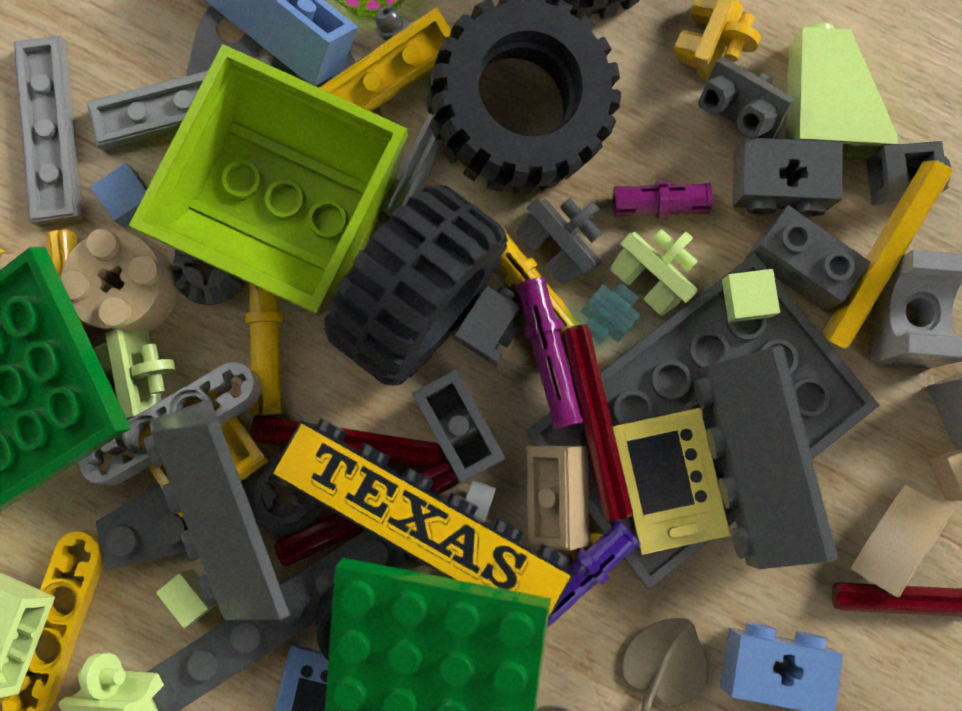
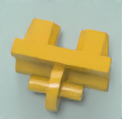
(726, 35)

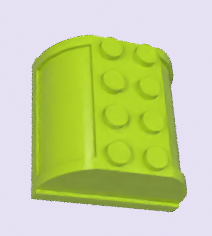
(272, 180)

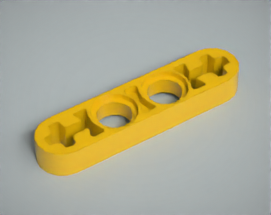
(61, 627)

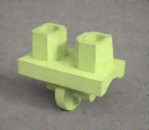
(672, 284)
(134, 369)
(111, 688)

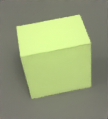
(750, 295)
(185, 598)

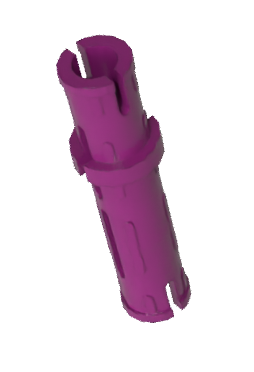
(535, 297)

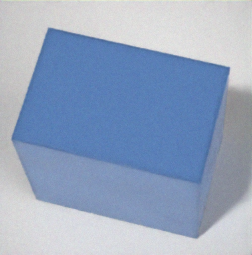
(120, 193)

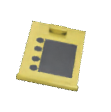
(671, 481)

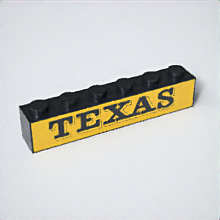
(415, 518)

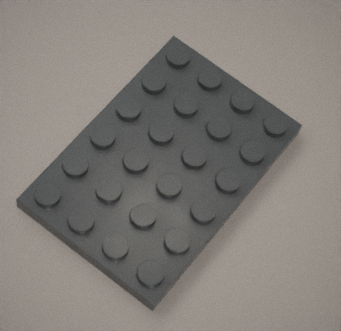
(660, 377)

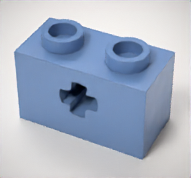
(806, 685)

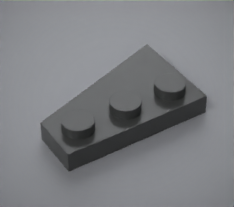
(141, 531)

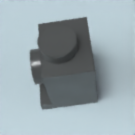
(890, 166)
(491, 323)

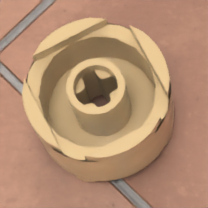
(99, 265)

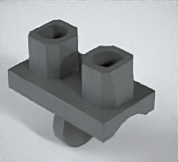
(746, 100)
(547, 223)

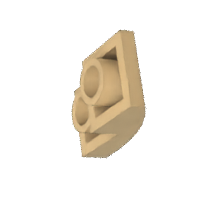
(901, 540)

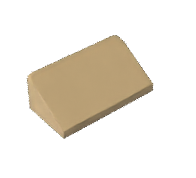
(558, 496)

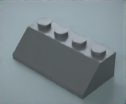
(765, 461)
(217, 514)

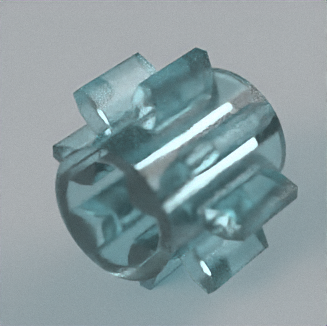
(610, 312)

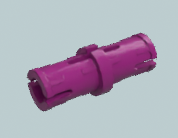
(662, 199)

